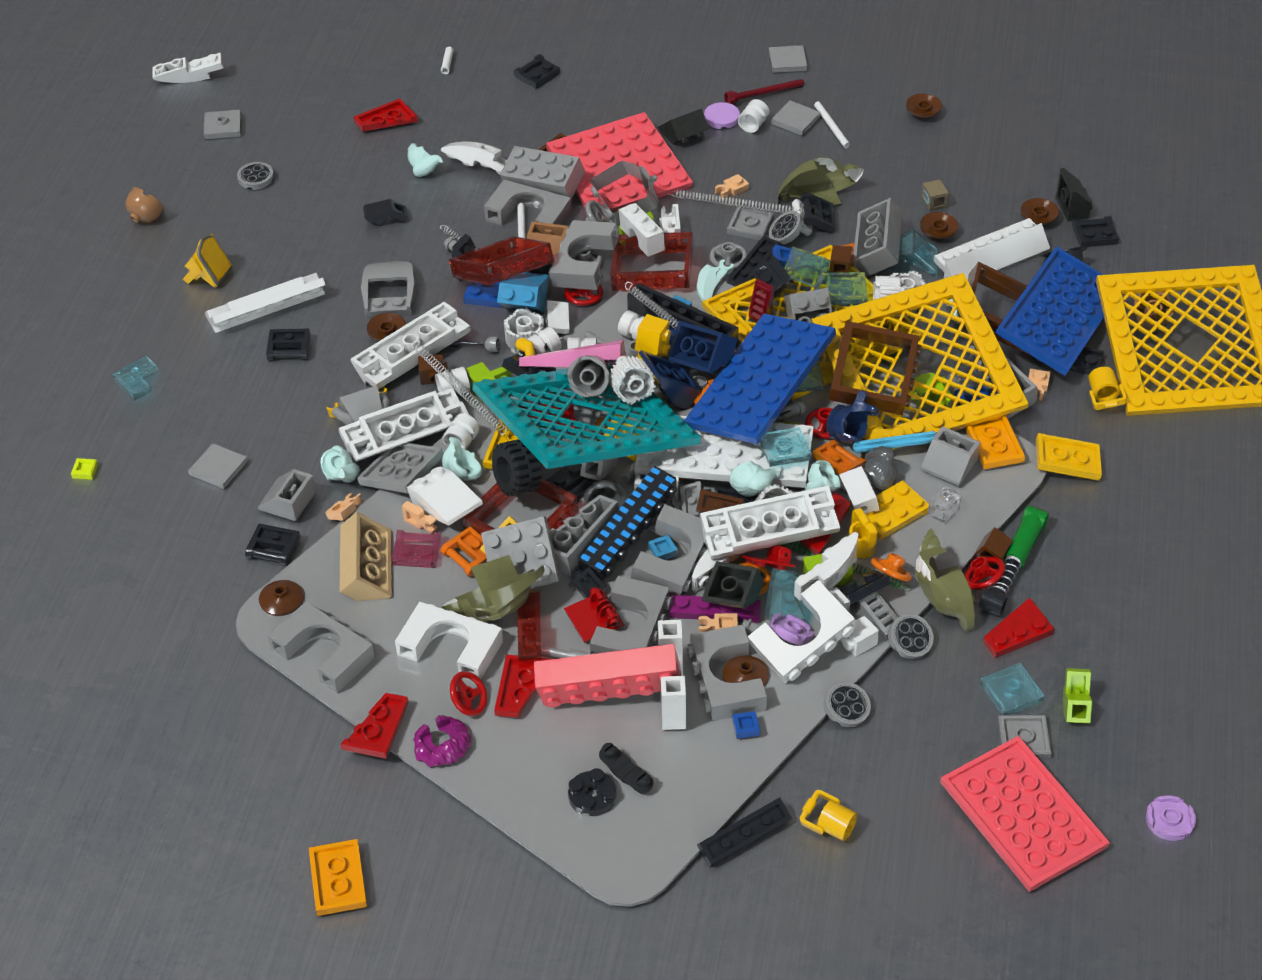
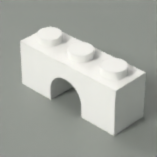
(637, 222)
(864, 634)

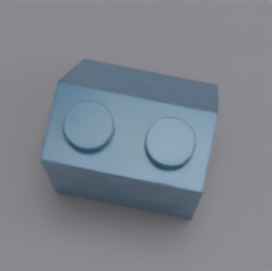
(524, 291)

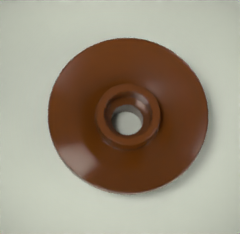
(923, 105)
(1039, 210)
(939, 225)
(384, 325)
(281, 597)
(745, 669)

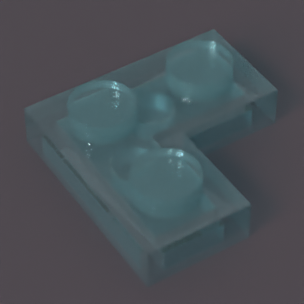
(132, 377)

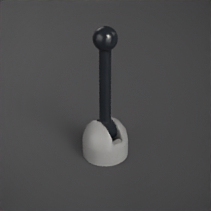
(491, 344)

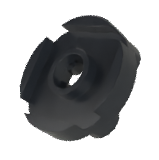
(587, 781)

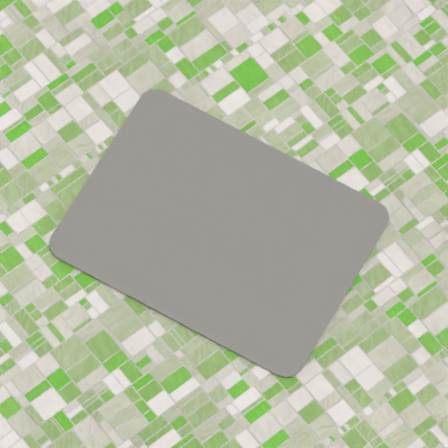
(523, 765)

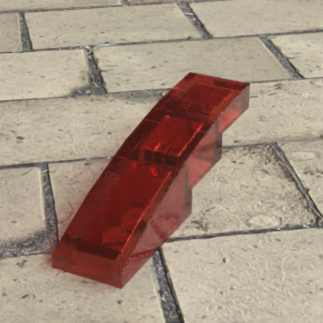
(530, 629)

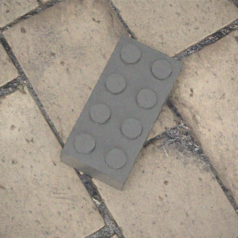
(544, 170)
(878, 237)

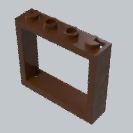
(1000, 283)
(880, 335)

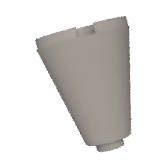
(588, 376)

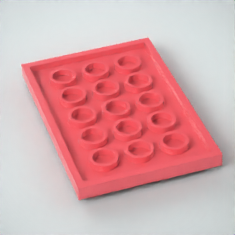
(1024, 813)

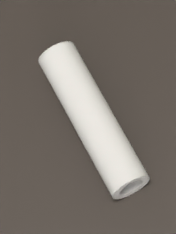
(447, 60)

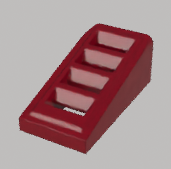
(761, 302)

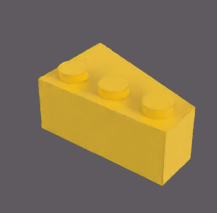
(653, 337)

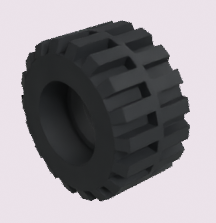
(515, 468)

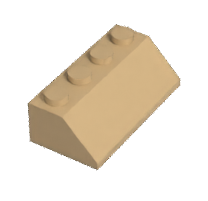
(365, 559)

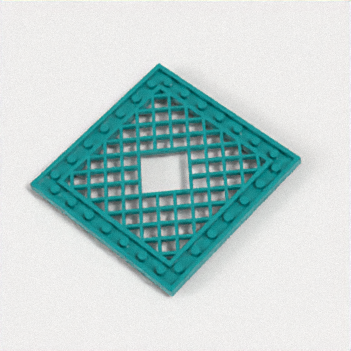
(496, 395)

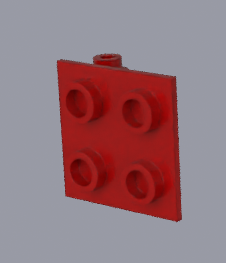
(777, 557)
(593, 612)

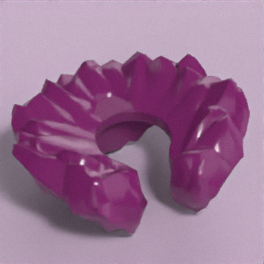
(447, 752)

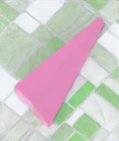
(607, 351)

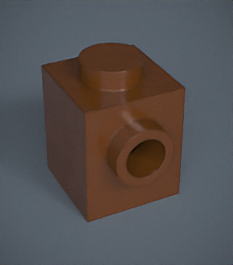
(841, 259)
(426, 372)
(993, 545)

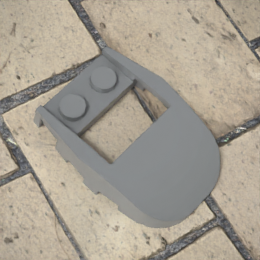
(389, 272)

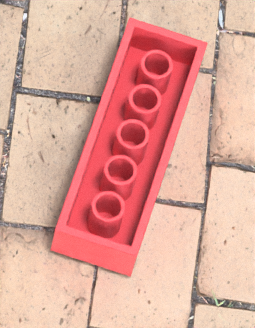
(605, 675)

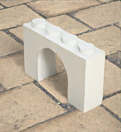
(430, 622)
(790, 660)
(672, 687)

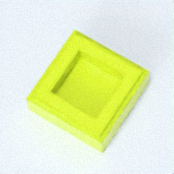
(84, 469)

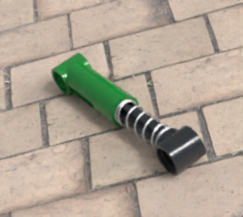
(1032, 523)

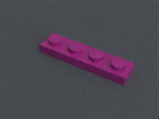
(693, 607)

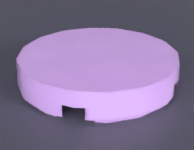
(721, 115)
(791, 629)
(1170, 818)

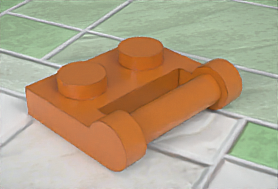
(838, 457)
(470, 543)

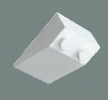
(443, 496)

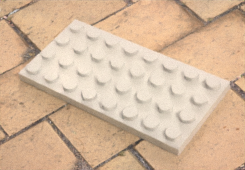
(719, 455)

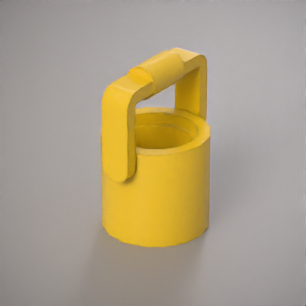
(1105, 389)
(866, 532)
(834, 818)

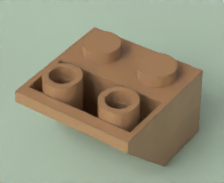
(548, 233)

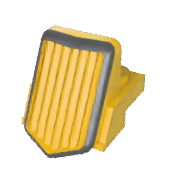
(208, 262)

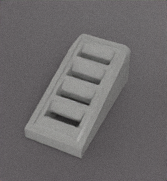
(869, 604)

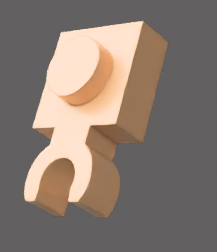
(733, 185)
(1041, 380)
(343, 509)
(415, 516)
(720, 621)

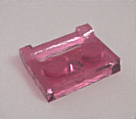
(415, 554)

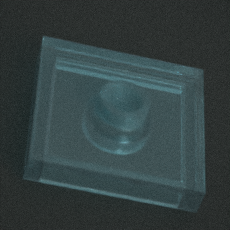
(846, 287)
(785, 447)
(1012, 689)

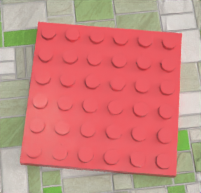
(625, 140)

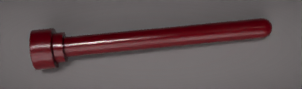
(733, 97)

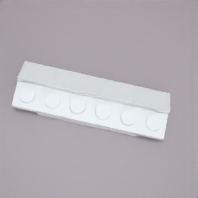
(997, 250)
(265, 302)
(395, 354)
(401, 423)
(769, 522)

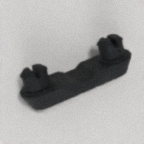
(625, 769)

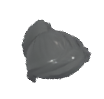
(880, 467)
(609, 489)

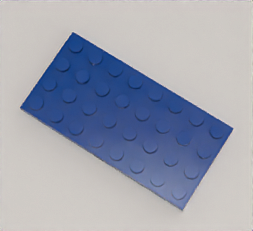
(1055, 312)
(760, 378)

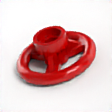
(570, 296)
(822, 415)
(982, 570)
(464, 694)

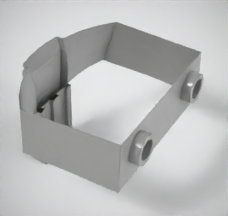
(618, 171)

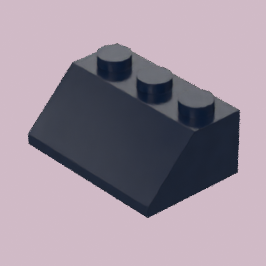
(700, 347)

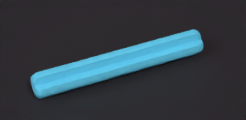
(894, 442)

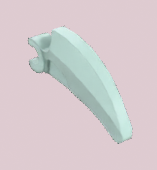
(710, 278)

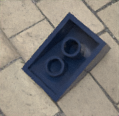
(672, 380)

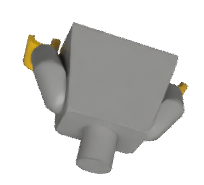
(359, 404)

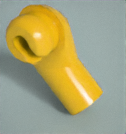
(526, 346)

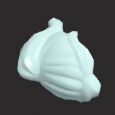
(422, 161)
(461, 461)
(338, 465)
(822, 475)
(751, 478)

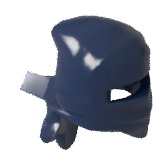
(850, 421)

